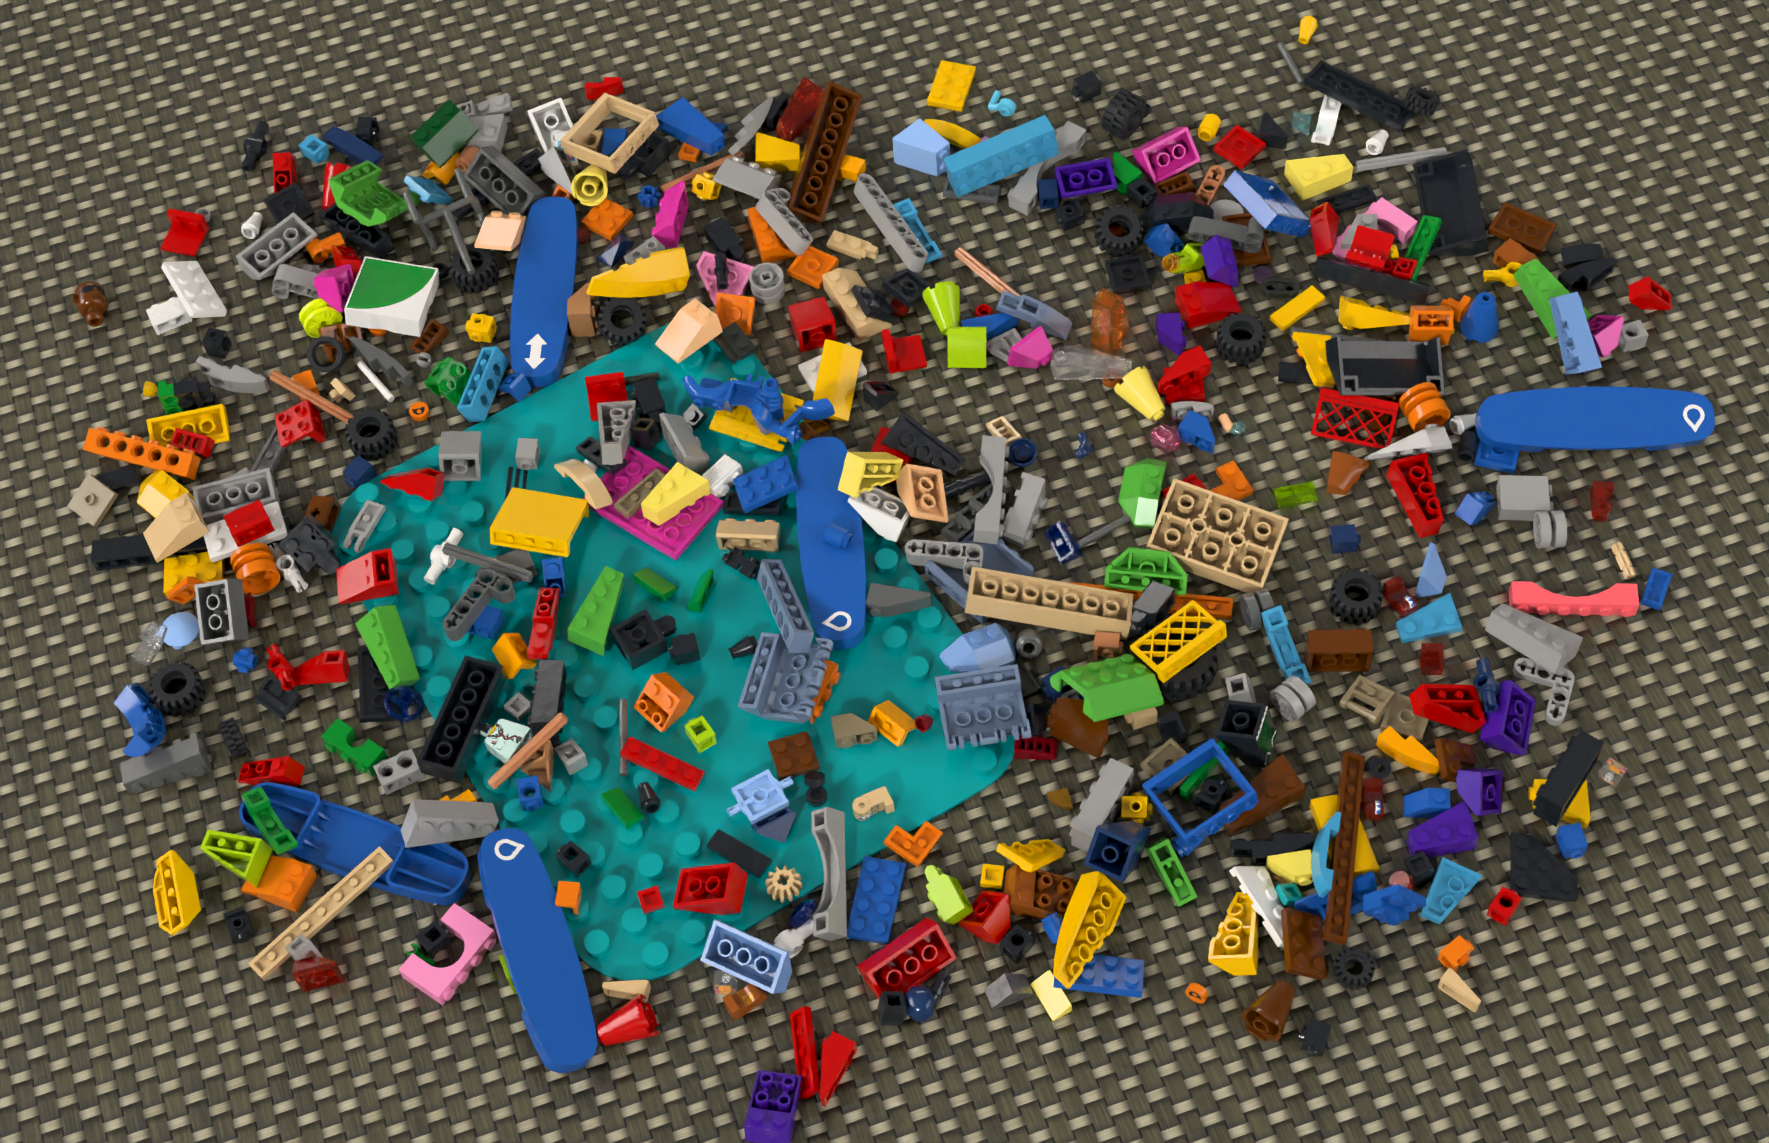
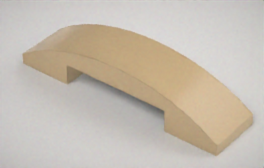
(587, 480)

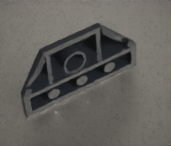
(1175, 211)

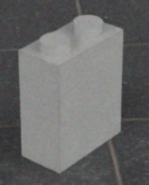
(1522, 496)

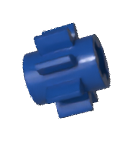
(649, 196)
(245, 660)

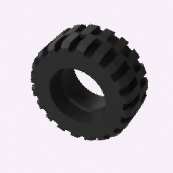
(1187, 681)

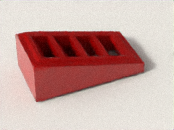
(204, 445)

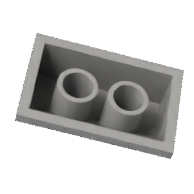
(746, 177)
(683, 443)

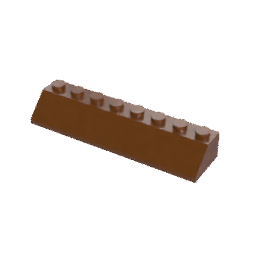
(823, 153)

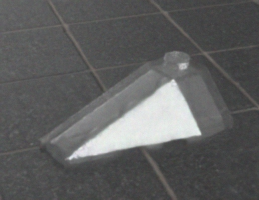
(1086, 363)

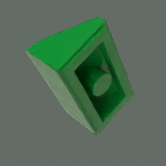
(654, 584)
(701, 591)
(621, 807)

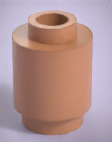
(466, 157)

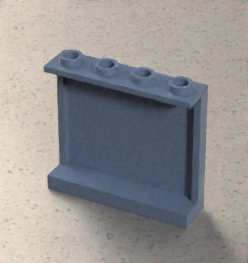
(996, 557)

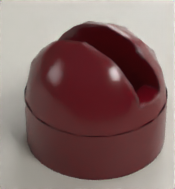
(924, 722)

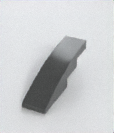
(378, 359)
(965, 518)

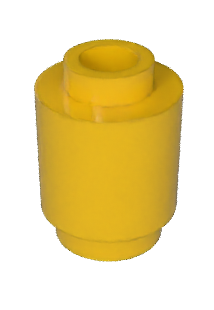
(1209, 127)

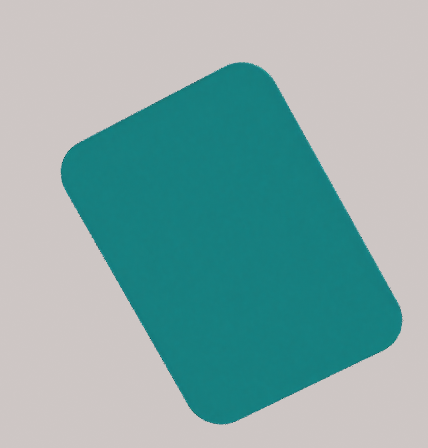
(891, 663)

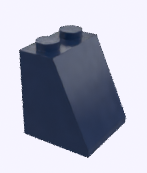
(1117, 848)

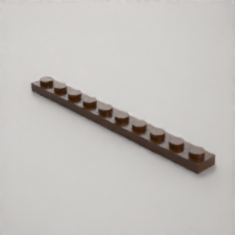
(1344, 848)

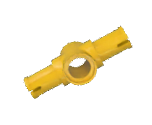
(1504, 274)

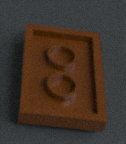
(1522, 227)
(1246, 258)
(1303, 944)

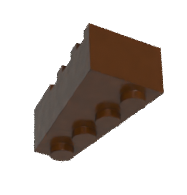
(1275, 788)

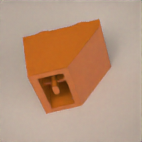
(1431, 322)
(663, 701)

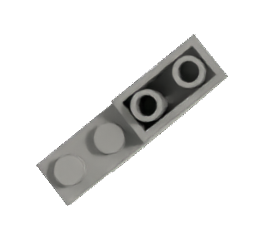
(496, 105)
(235, 379)

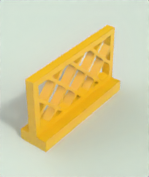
(1193, 649)

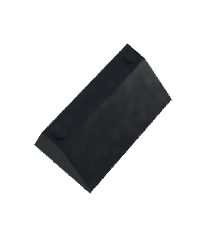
(1450, 192)
(1384, 366)

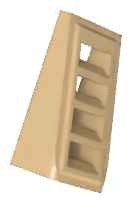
(1010, 434)
(627, 989)
(1457, 989)

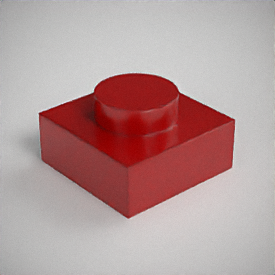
(650, 899)

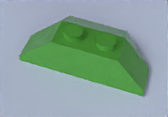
(1142, 491)
(1139, 567)

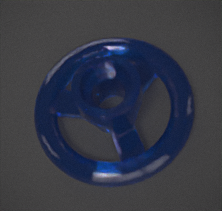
(405, 694)

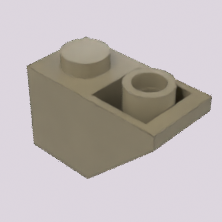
(852, 730)

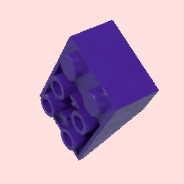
(772, 1108)

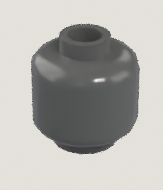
(1029, 643)

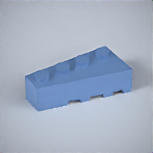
(1574, 334)

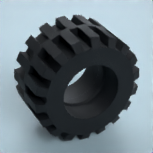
(1123, 114)
(1118, 217)
(483, 276)
(1243, 326)
(616, 334)
(374, 446)
(1360, 583)
(174, 675)

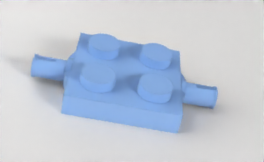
(760, 796)

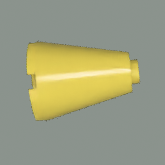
(590, 186)
(1141, 393)

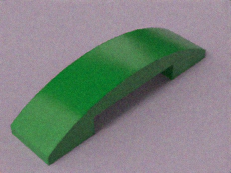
(267, 821)

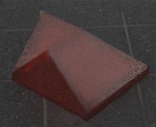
(316, 973)

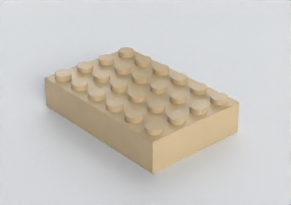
(1218, 536)

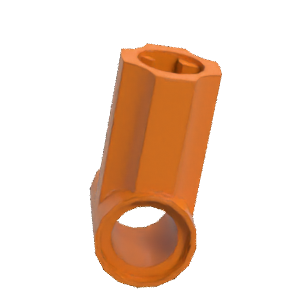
(322, 248)

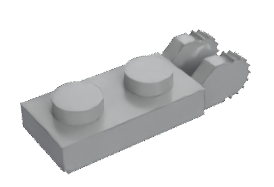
(364, 525)

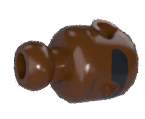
(91, 302)

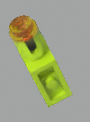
(1188, 260)

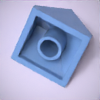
(1432, 575)

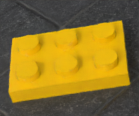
(951, 85)
(191, 565)

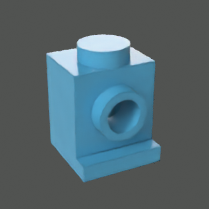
(318, 150)

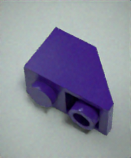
(1169, 331)

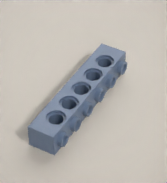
(785, 606)

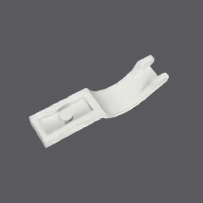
(1327, 121)

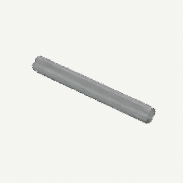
(1399, 159)

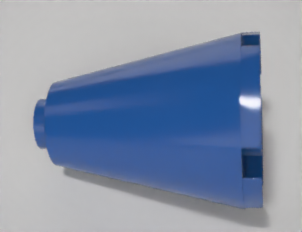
(1481, 319)

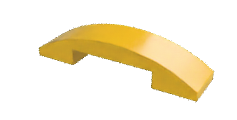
(953, 134)

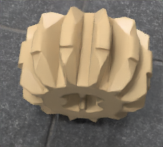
(791, 886)

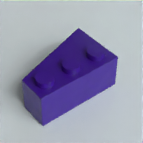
(1444, 834)

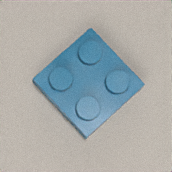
(427, 190)

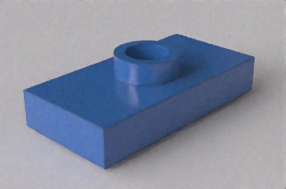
(1656, 588)

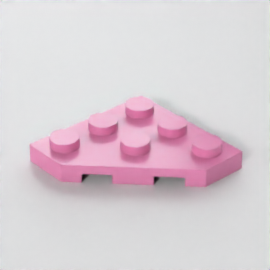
(737, 278)

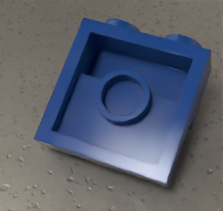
(1392, 904)

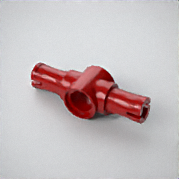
(280, 667)

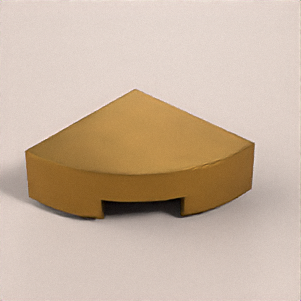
(1060, 798)

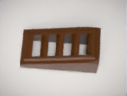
(1176, 180)
(433, 342)
(813, 429)

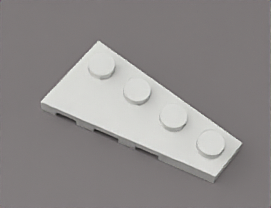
(1258, 885)

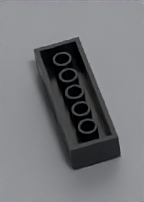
(461, 719)

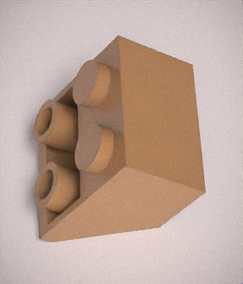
(582, 313)

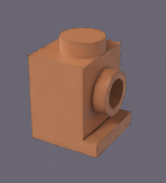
(1107, 645)

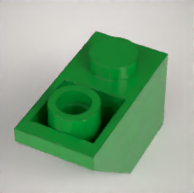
(1124, 173)

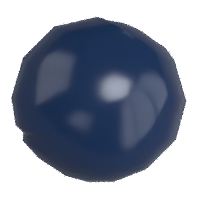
(1022, 452)
(919, 1003)

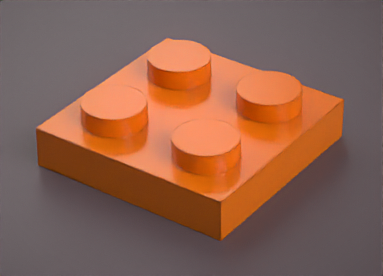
(607, 219)
(812, 266)
(737, 309)

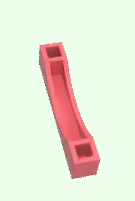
(1617, 600)

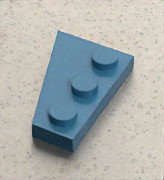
(1430, 621)
(1447, 889)

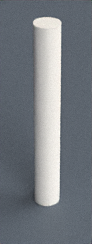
(375, 380)

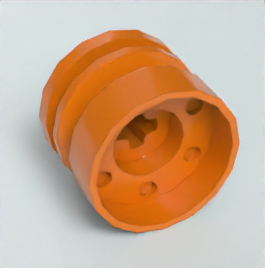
(1424, 406)
(255, 567)

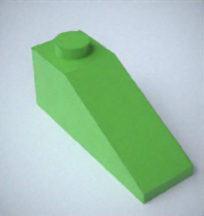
(1171, 871)

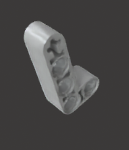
(776, 213)
(294, 280)
(916, 548)

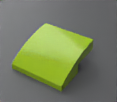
(967, 347)

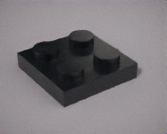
(288, 201)
(1127, 274)
(906, 287)
(874, 304)

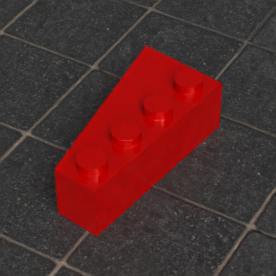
(1416, 492)

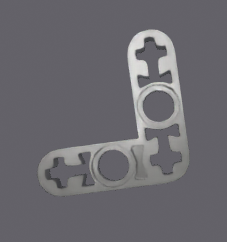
(1557, 686)

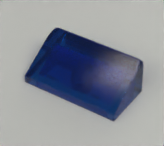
(1062, 543)

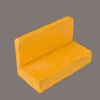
(444, 173)
(512, 654)
(891, 722)

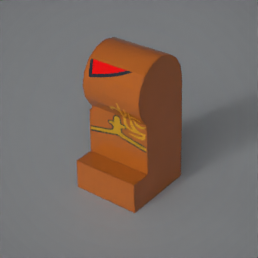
(744, 1001)

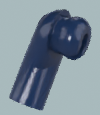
(1085, 446)

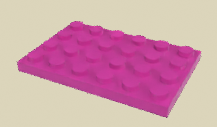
(673, 535)

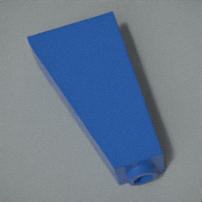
(690, 126)

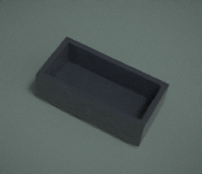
(1567, 777)

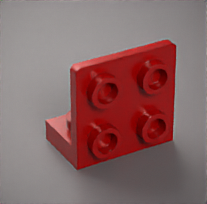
(186, 232)
(1370, 248)
(903, 353)
(605, 389)
(298, 423)
(248, 523)

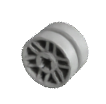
(767, 283)
(1550, 529)
(1293, 698)

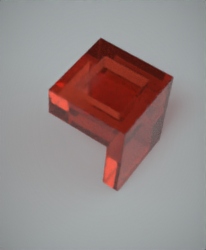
(1431, 659)

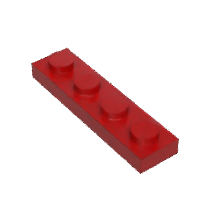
(662, 763)
(805, 1051)

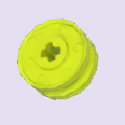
(317, 315)

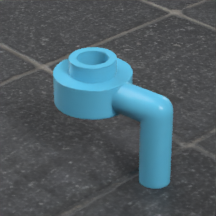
(1005, 106)

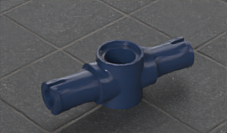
(1487, 685)

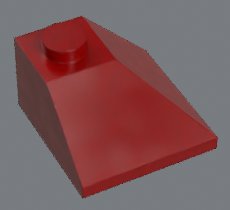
(990, 916)

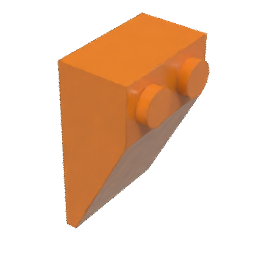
(283, 883)

